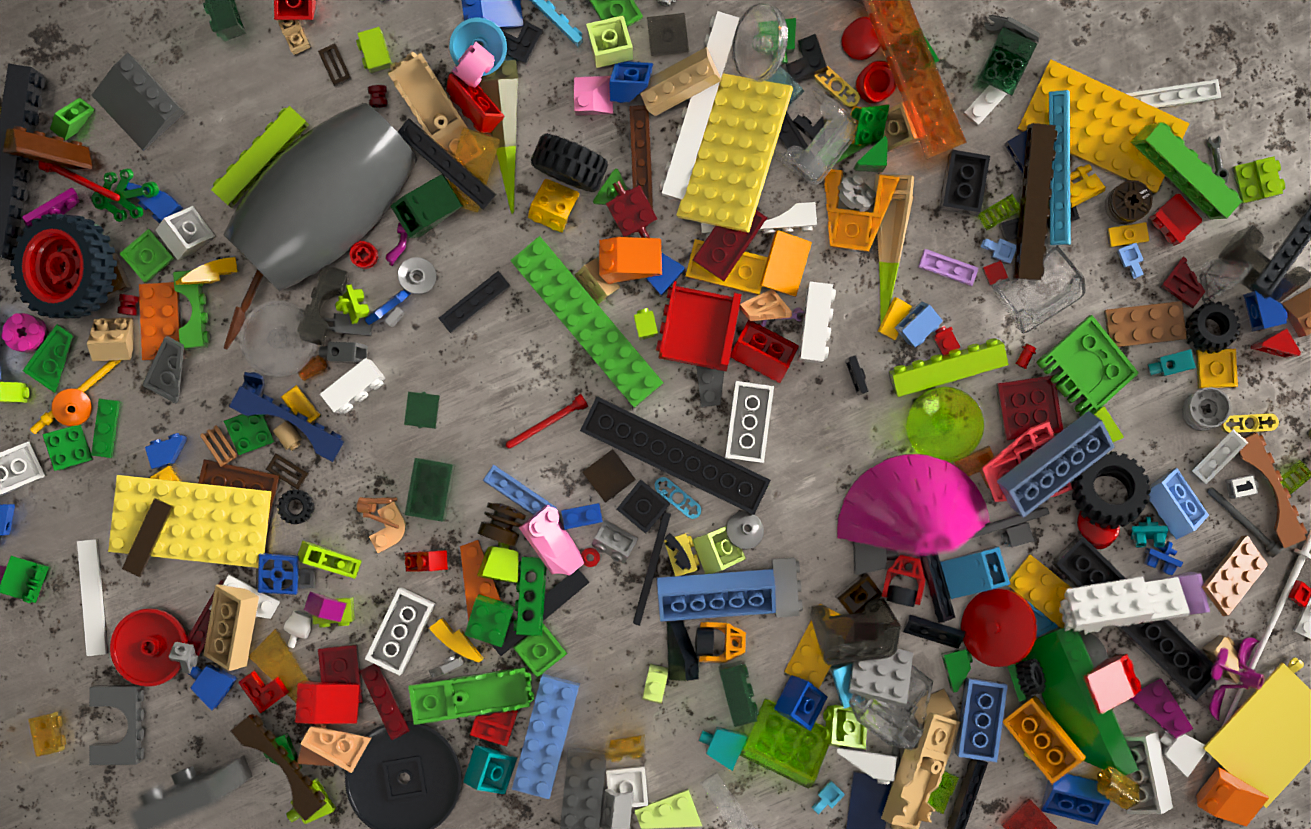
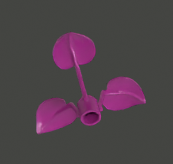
(1249, 677)

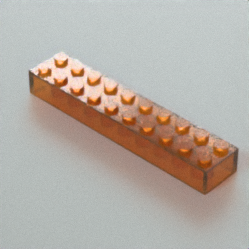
(916, 75)

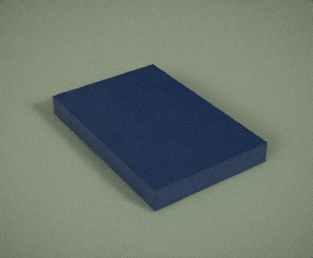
(867, 802)

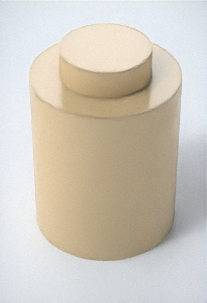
(288, 436)

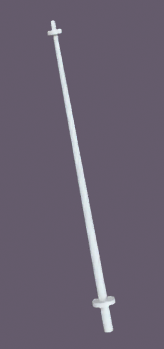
(1303, 554)

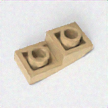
(294, 35)

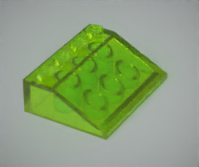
(785, 746)

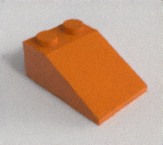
(629, 258)
(1230, 798)

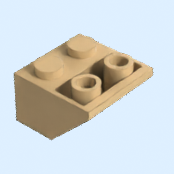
(111, 339)

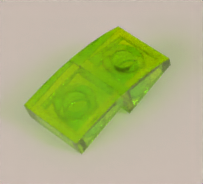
(940, 796)

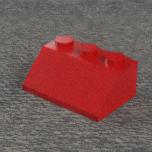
(474, 104)
(764, 351)

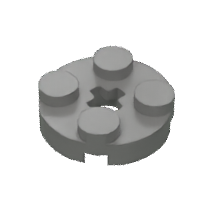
(864, 197)

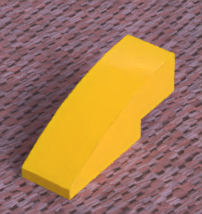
(209, 272)
(455, 640)

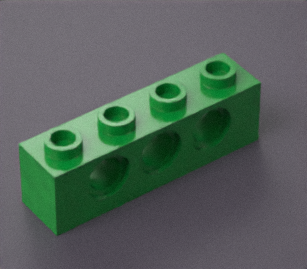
(534, 626)

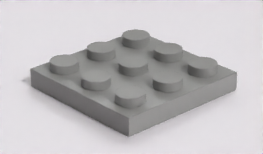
(883, 678)

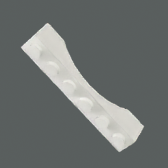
(800, 216)

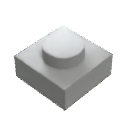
(394, 316)

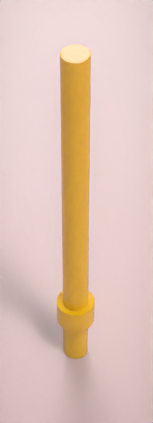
(48, 418)

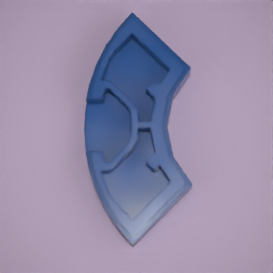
(380, 311)

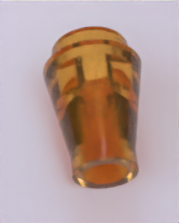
(313, 367)

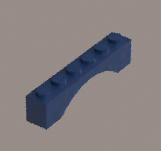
(250, 403)

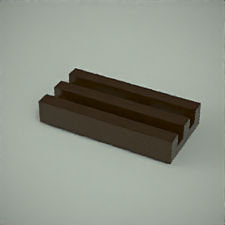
(341, 79)
(300, 479)

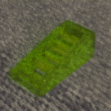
(1013, 202)
(1293, 469)

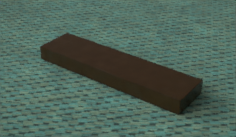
(147, 537)

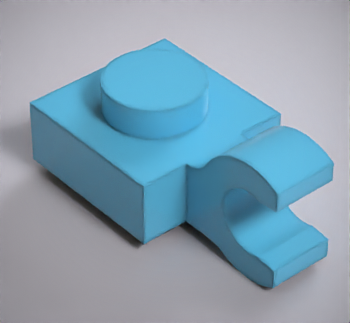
(830, 795)

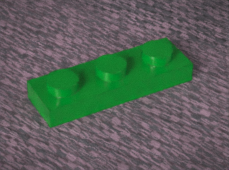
(105, 428)

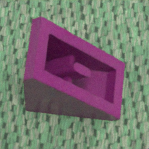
(324, 607)

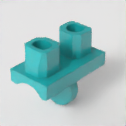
(1149, 530)

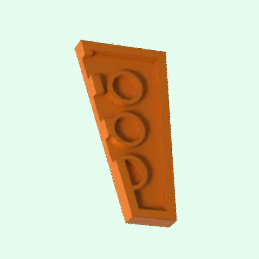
(472, 557)

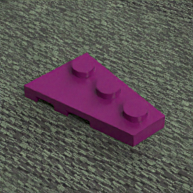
(59, 205)
(1162, 707)

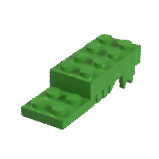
(471, 695)

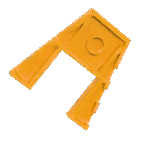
(854, 228)

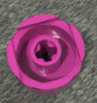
(14, 334)

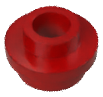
(595, 553)

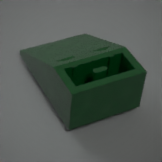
(426, 206)

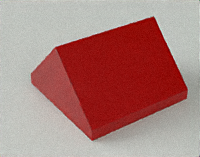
(294, 9)
(1279, 344)

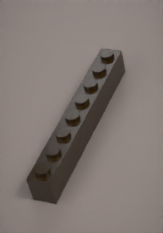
(1034, 201)

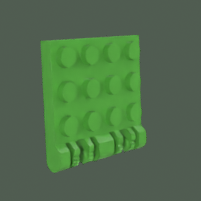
(1090, 364)

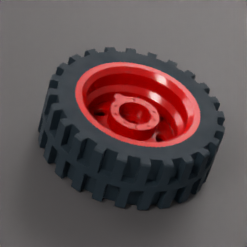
(66, 278)

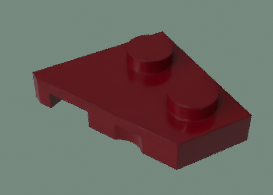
(1184, 284)

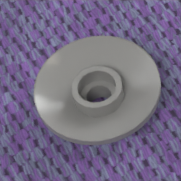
(421, 268)
(737, 533)

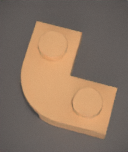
(389, 536)

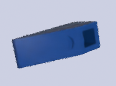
(161, 205)

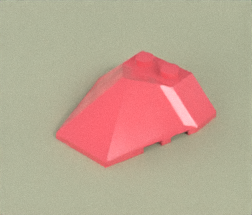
(1016, 453)

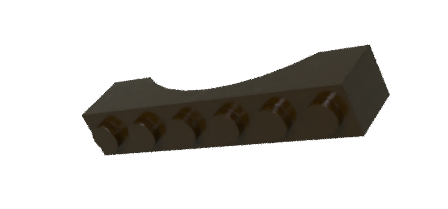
(304, 796)

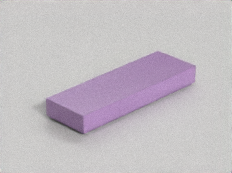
(948, 267)

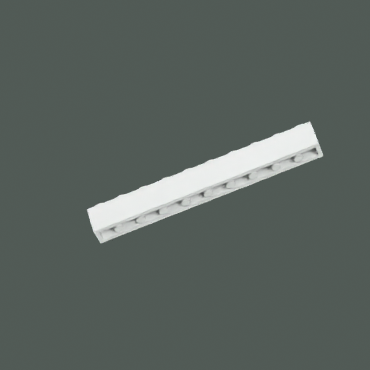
(698, 111)

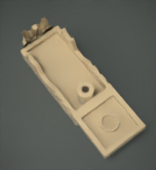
(428, 100)
(920, 774)

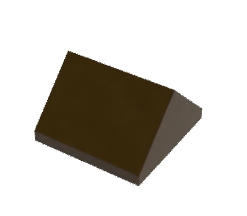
(858, 594)

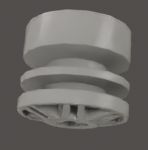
(1217, 409)

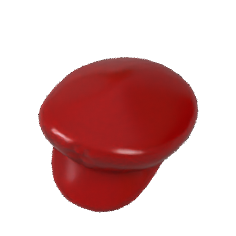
(860, 39)
(875, 82)
(1097, 536)

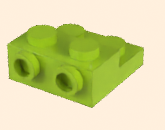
(1259, 180)
(843, 728)

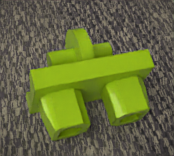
(349, 304)

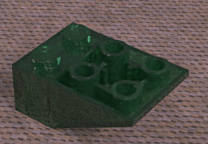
(1007, 61)

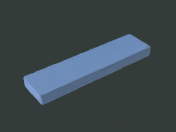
(515, 490)

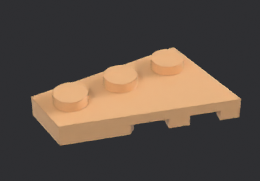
(336, 746)

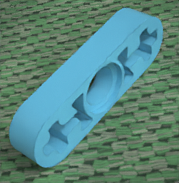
(691, 503)

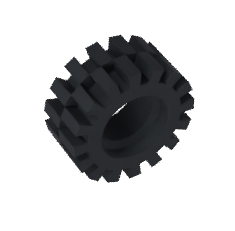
(284, 503)
(1030, 677)

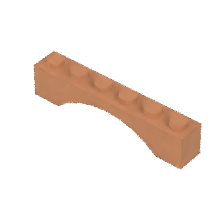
(1286, 525)

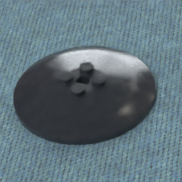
(425, 800)

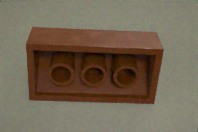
(46, 149)

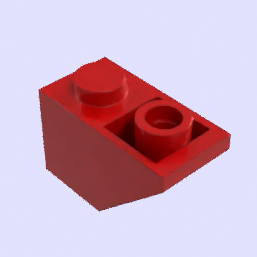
(426, 561)

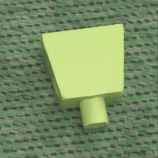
(655, 683)

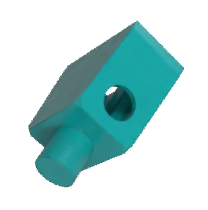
(1180, 362)
(724, 745)

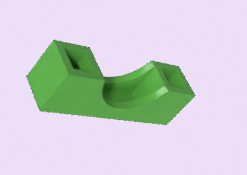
(194, 333)

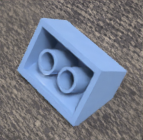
(1177, 504)

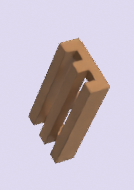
(210, 433)

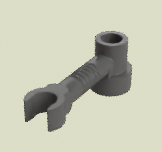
(1215, 148)

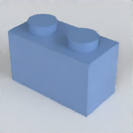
(919, 324)

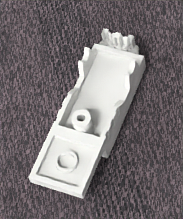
(1122, 603)

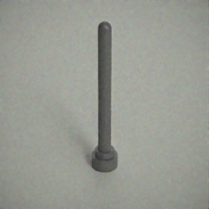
(1273, 548)

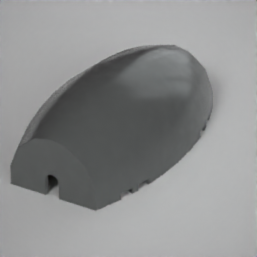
(321, 196)

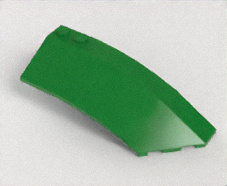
(1071, 704)

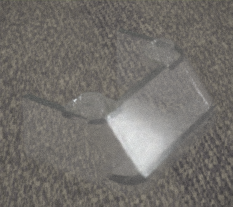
(826, 147)

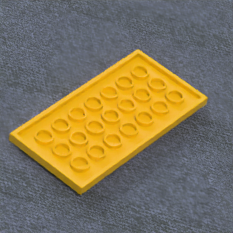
(1102, 123)

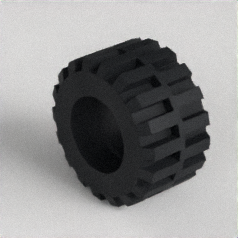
(1223, 317)

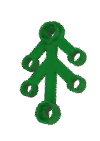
(106, 202)

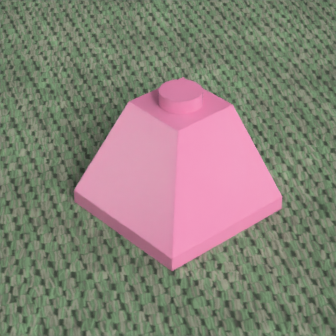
(592, 95)

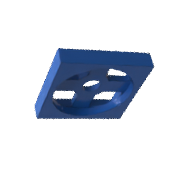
(277, 586)

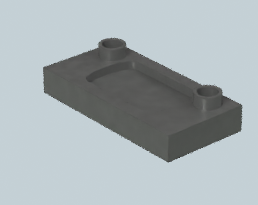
(189, 793)

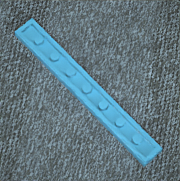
(1060, 200)

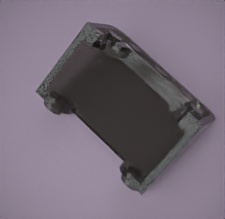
(1245, 248)
(856, 635)

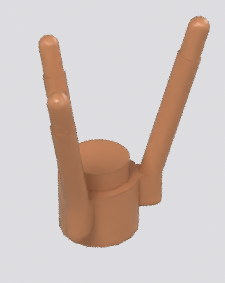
(368, 505)

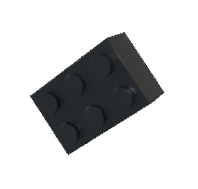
(964, 182)

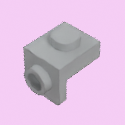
(185, 655)

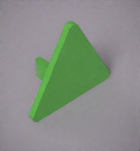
(608, 191)

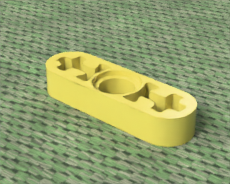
(836, 77)
(1262, 417)

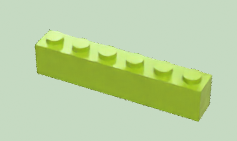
(259, 156)
(949, 367)

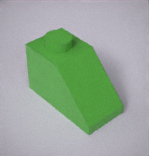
(71, 118)

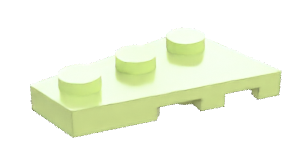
(669, 812)

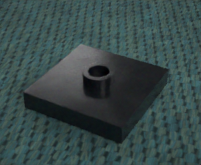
(857, 375)

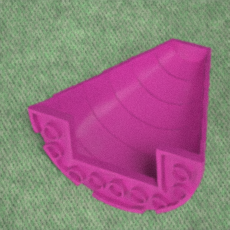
(912, 506)

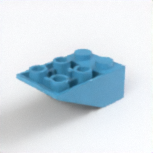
(975, 572)

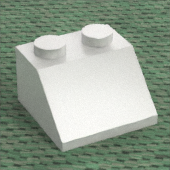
(184, 232)

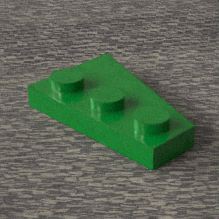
(50, 358)

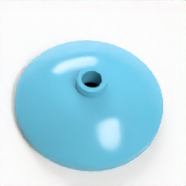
(482, 31)

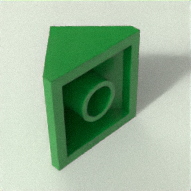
(875, 159)

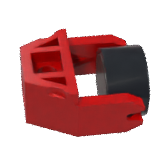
(903, 595)

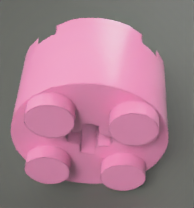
(473, 64)

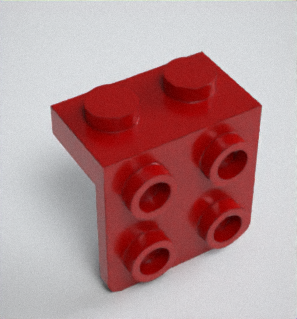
(1176, 219)

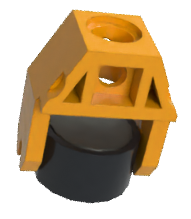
(705, 642)

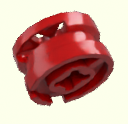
(363, 254)

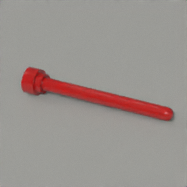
(78, 179)
(578, 403)

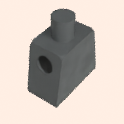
(344, 352)
(871, 558)

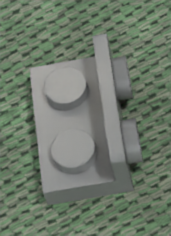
(614, 542)

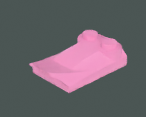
(552, 542)

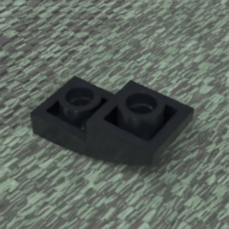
(682, 558)

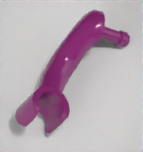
(395, 253)

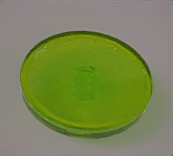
(945, 424)

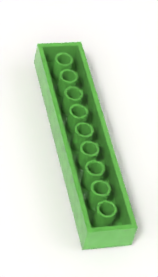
(587, 322)

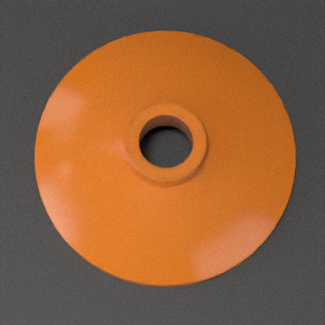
(74, 398)

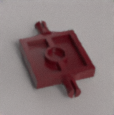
(631, 210)

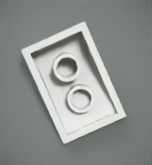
(18, 468)
(874, 764)

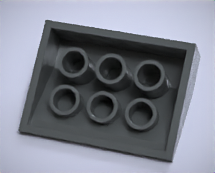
(137, 101)

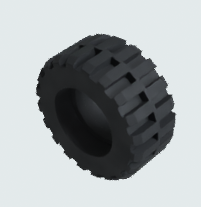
(569, 162)
(1112, 514)

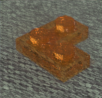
(975, 461)

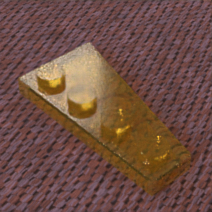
(277, 661)

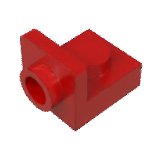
(945, 340)

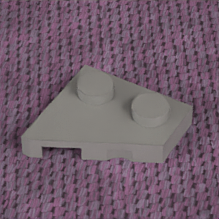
(449, 664)

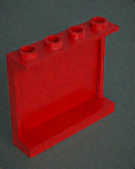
(698, 327)

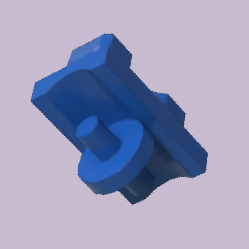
(1154, 556)

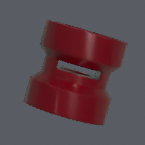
(377, 96)
(128, 300)

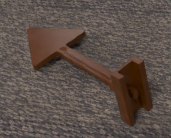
(239, 313)

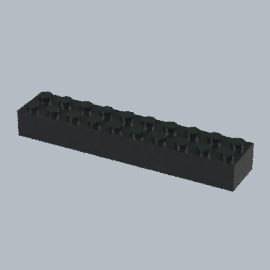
(20, 109)
(675, 455)
(1156, 639)

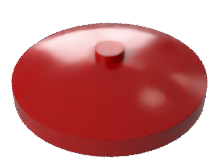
(999, 627)
(143, 646)

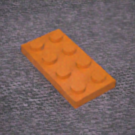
(158, 316)

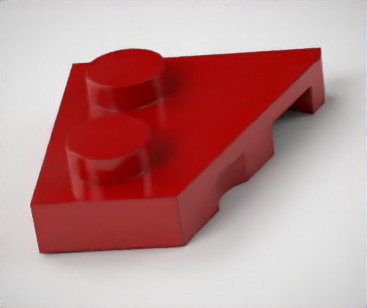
(495, 727)

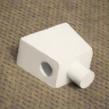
(1182, 752)

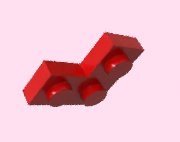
(262, 695)

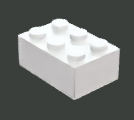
(353, 386)

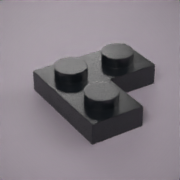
(521, 47)
(812, 61)

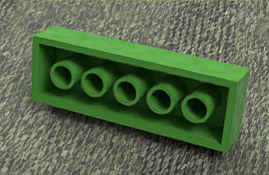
(1186, 171)

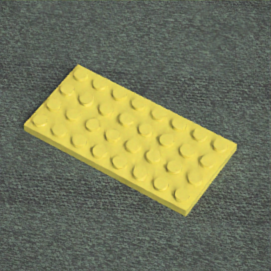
(735, 153)
(204, 525)

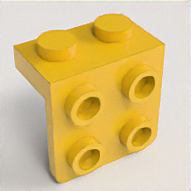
(553, 205)

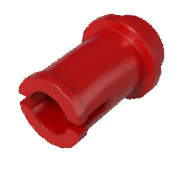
(1025, 356)

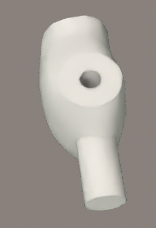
(298, 626)

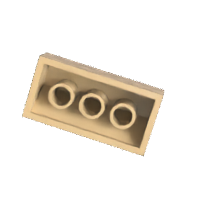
(680, 82)
(231, 626)

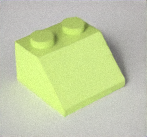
(610, 41)
(717, 551)

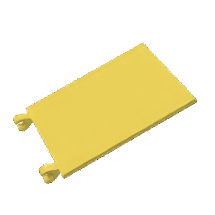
(1268, 734)

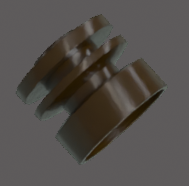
(1119, 207)
(501, 524)

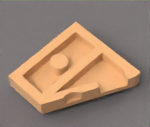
(765, 307)

